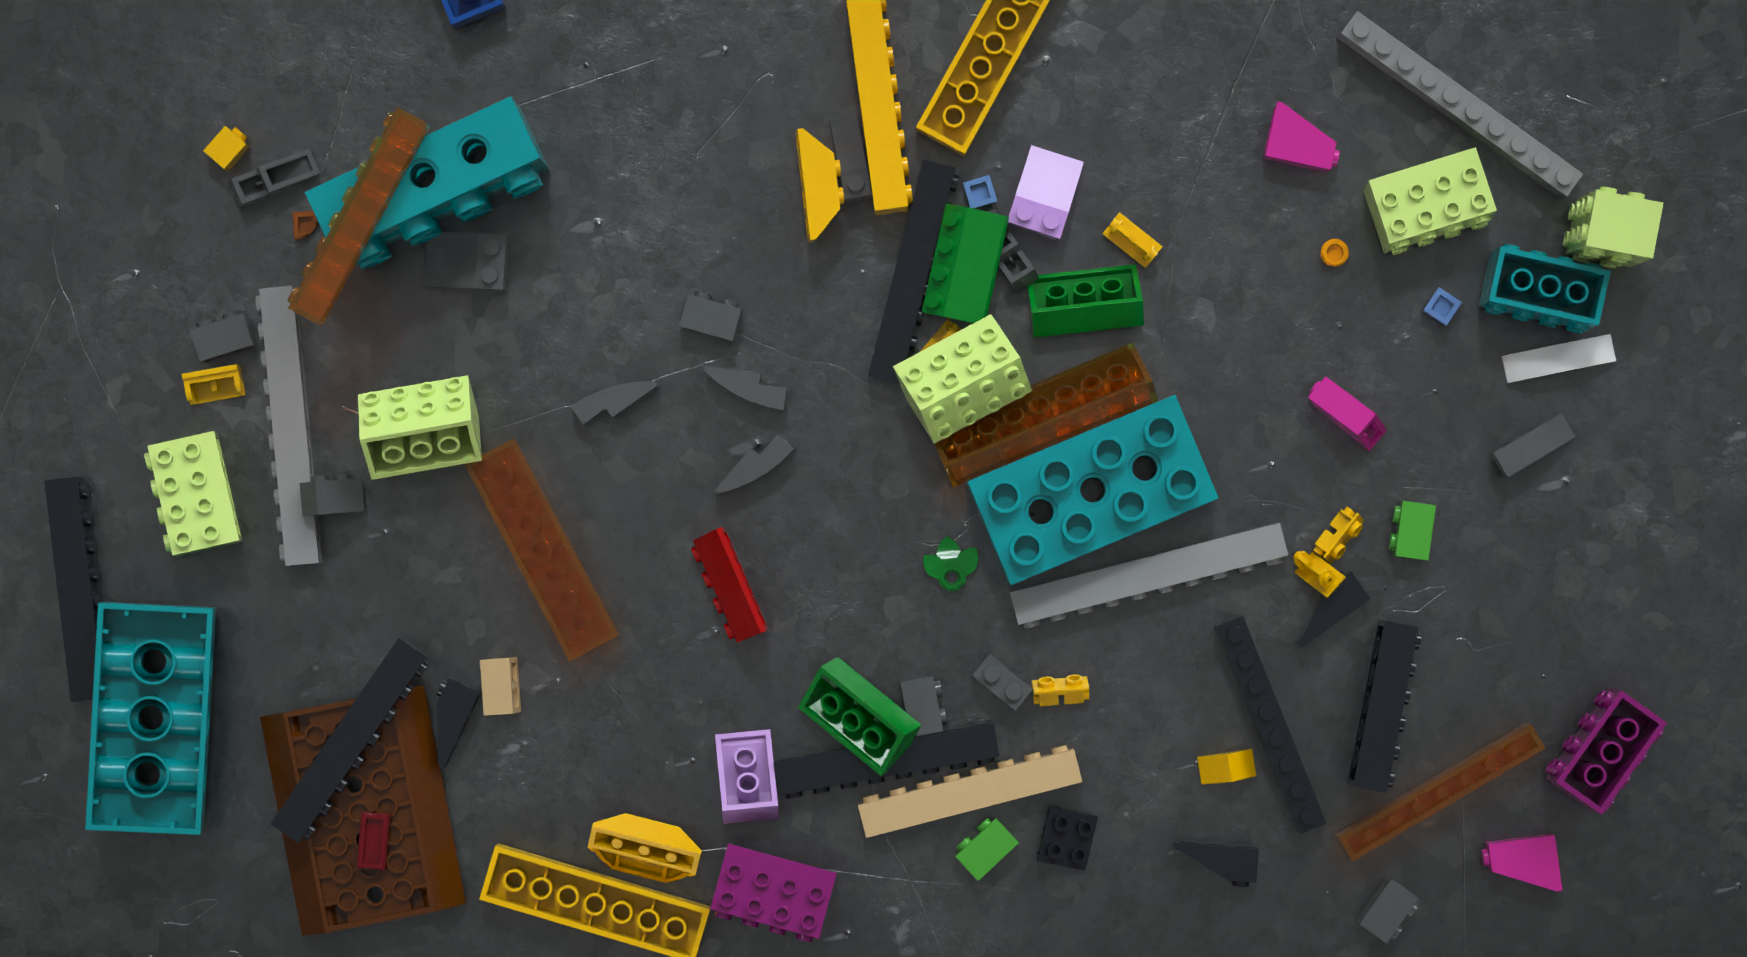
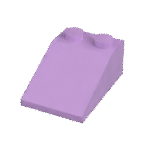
(1045, 193)
(746, 776)

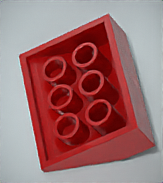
(730, 585)

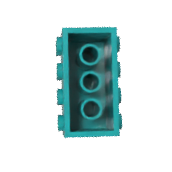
(1544, 288)

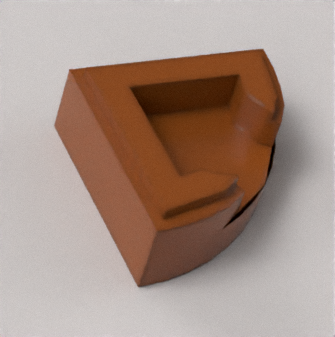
(304, 224)

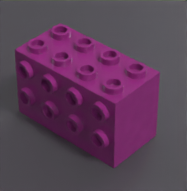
(1605, 750)
(772, 892)

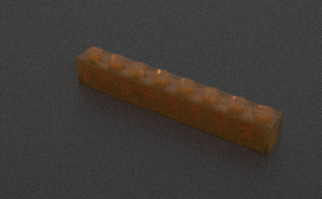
(359, 216)
(1439, 791)

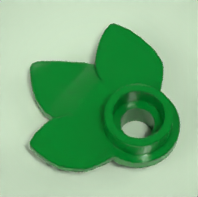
(951, 559)

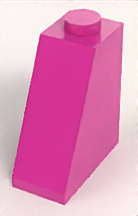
(1298, 142)
(1347, 413)
(1525, 859)

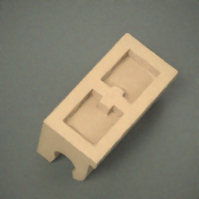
(500, 686)

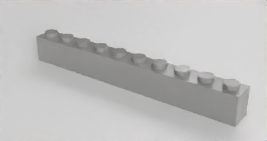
(1460, 105)
(290, 424)
(1148, 574)

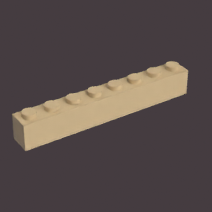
(969, 792)

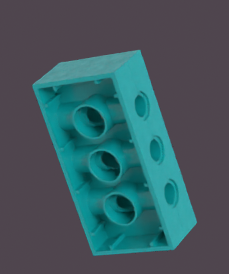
(459, 185)
(1126, 503)
(120, 739)

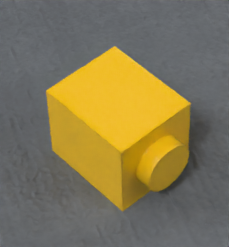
(227, 147)

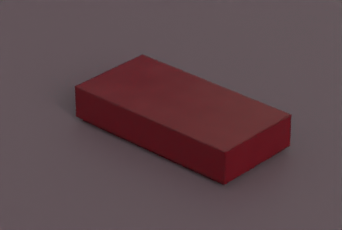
(373, 840)

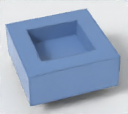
(980, 192)
(1442, 306)

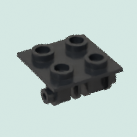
(1067, 838)

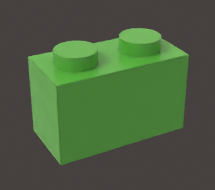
(1412, 530)
(986, 847)

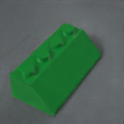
(965, 264)
(1085, 301)
(859, 715)

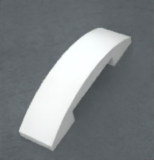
(1558, 358)

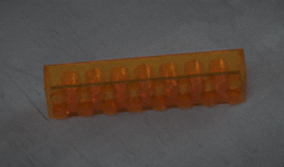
(1050, 414)
(542, 550)

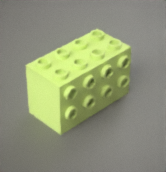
(1430, 201)
(1613, 228)
(962, 378)
(419, 427)
(193, 494)

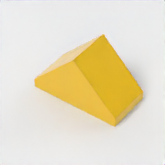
(1226, 766)

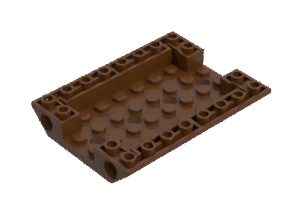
(397, 779)

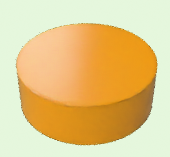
(1334, 252)

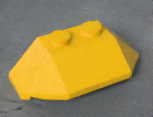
(818, 183)
(644, 848)

